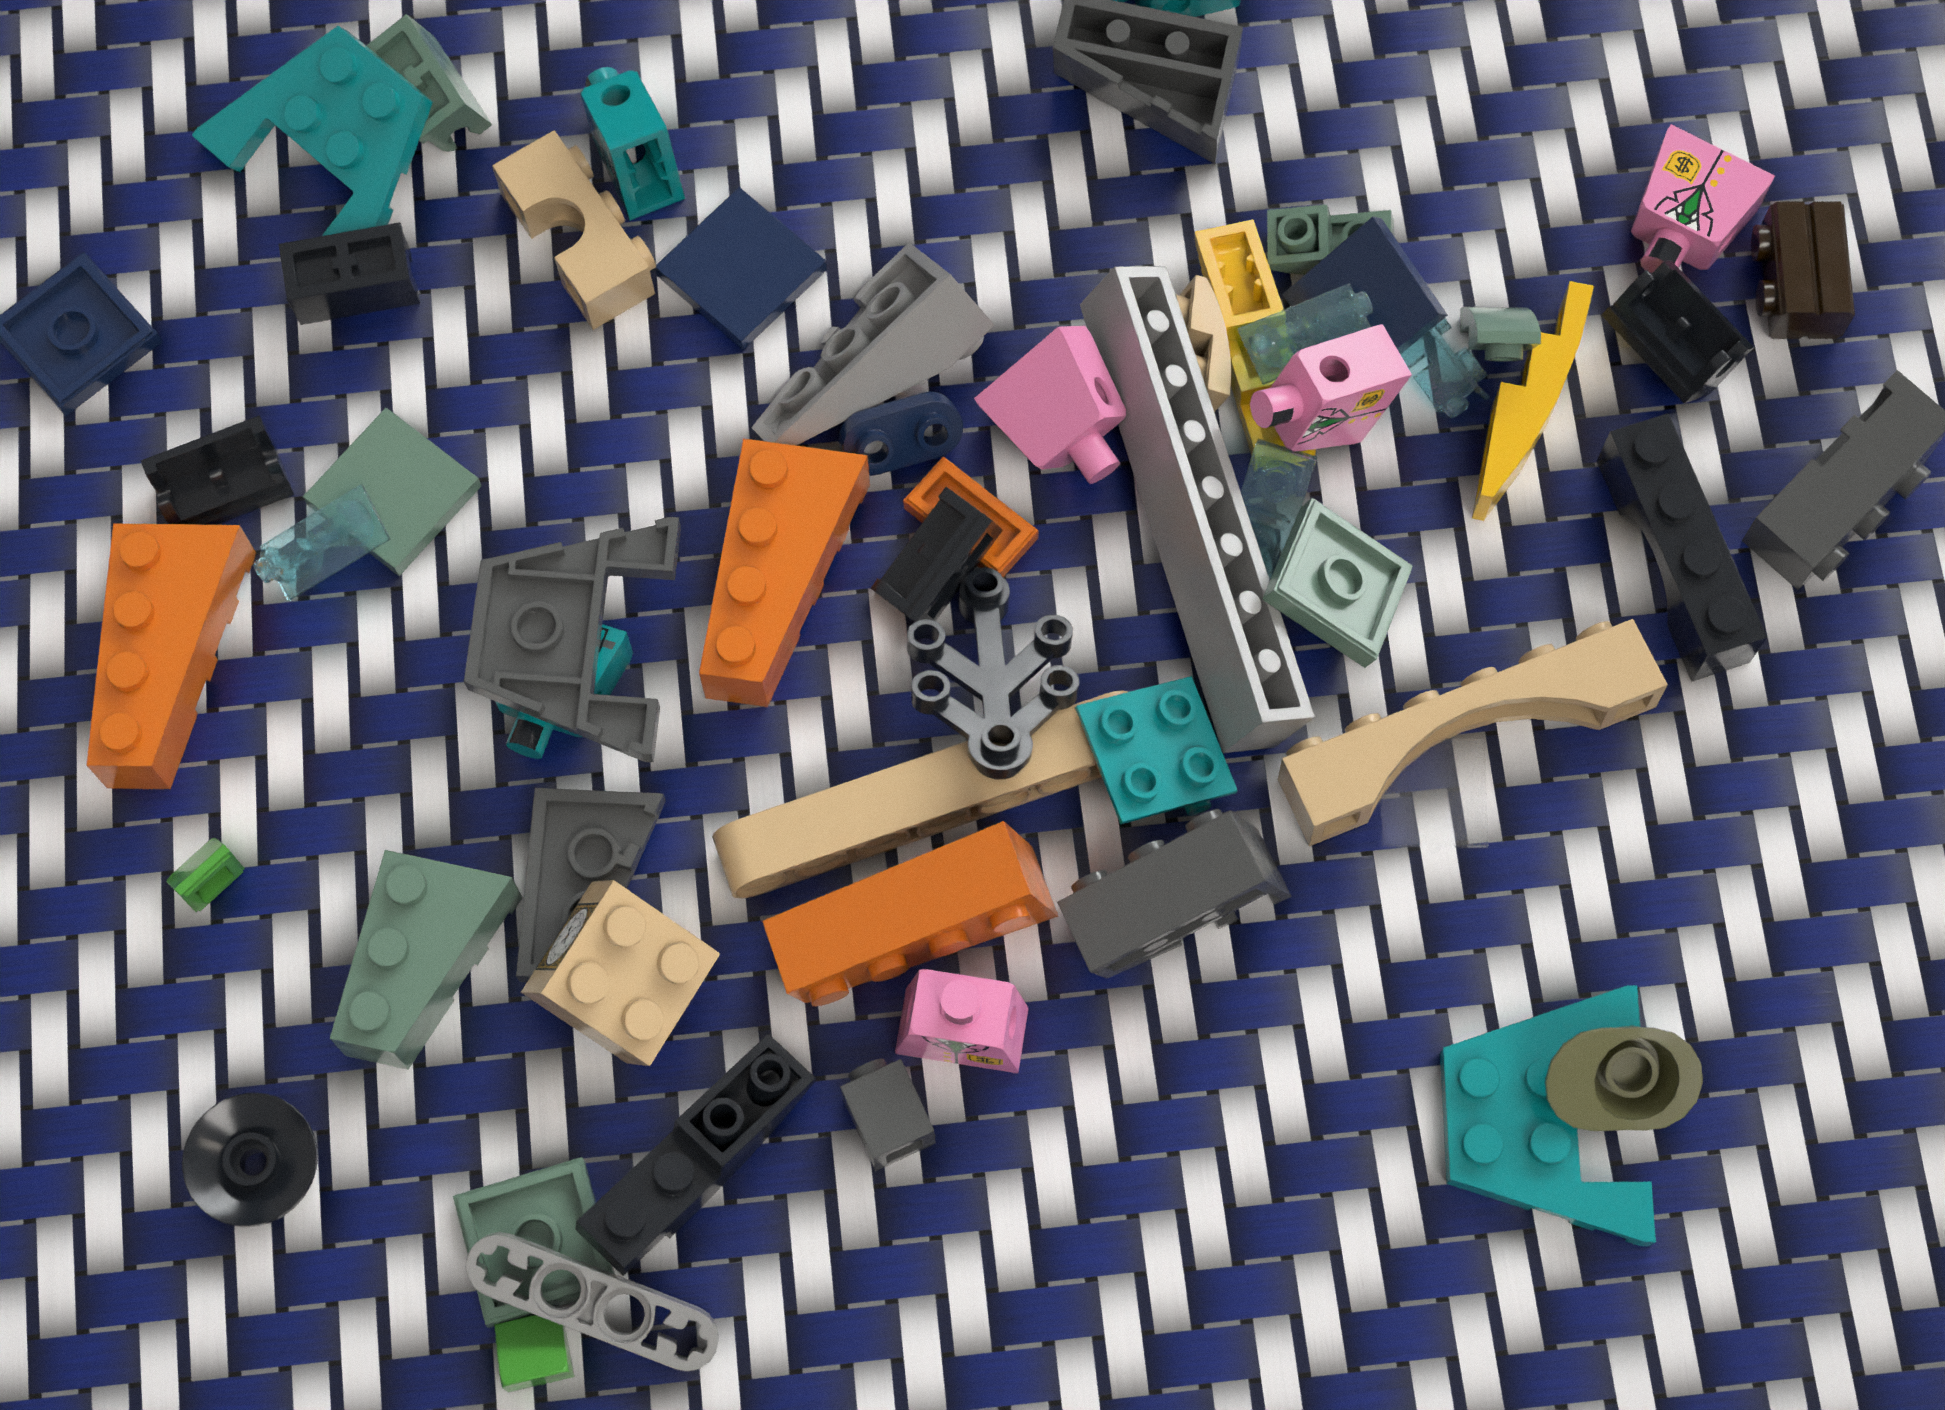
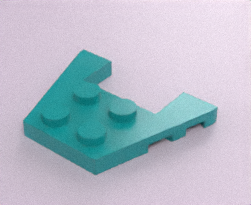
(342, 111)
(1507, 1137)

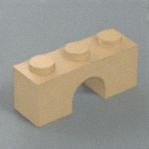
(552, 189)

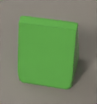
(205, 874)
(532, 1353)

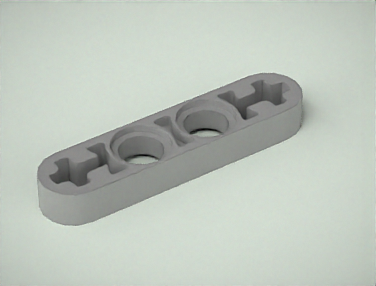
(588, 1312)

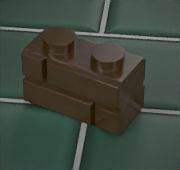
(1804, 270)

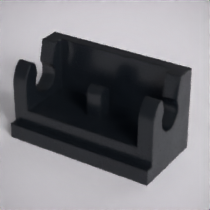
(348, 273)
(1677, 332)
(219, 475)
(938, 558)

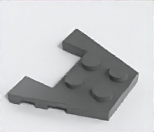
(542, 629)

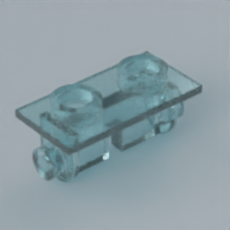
(1306, 324)
(1450, 373)
(322, 543)

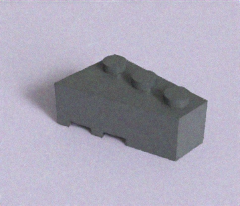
(1152, 66)
(1849, 484)
(1170, 892)

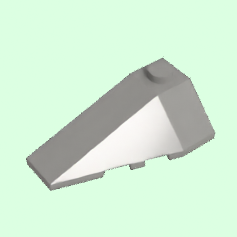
(907, 330)

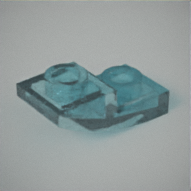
(1274, 494)

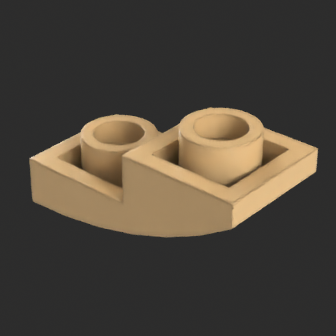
(1208, 337)

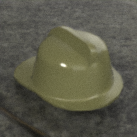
(1623, 1079)

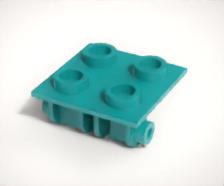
(1156, 750)

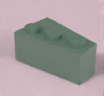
(414, 952)

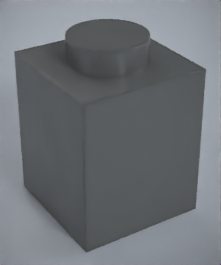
(887, 1112)

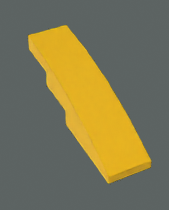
(1246, 292)
(1524, 410)

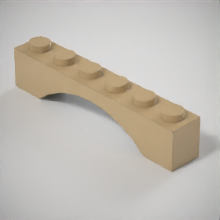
(1585, 683)

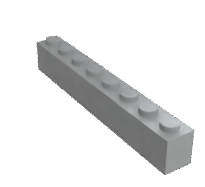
(1196, 512)

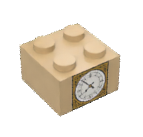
(621, 972)

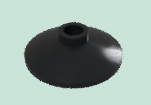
(225, 1140)

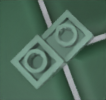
(1307, 234)
(1500, 331)

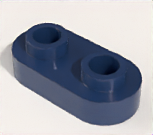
(902, 430)

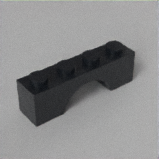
(1704, 592)

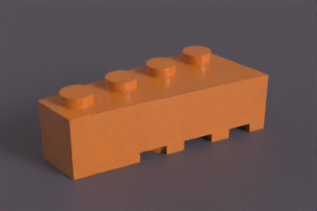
(778, 544)
(158, 644)
(910, 915)

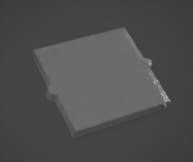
(1439, 799)

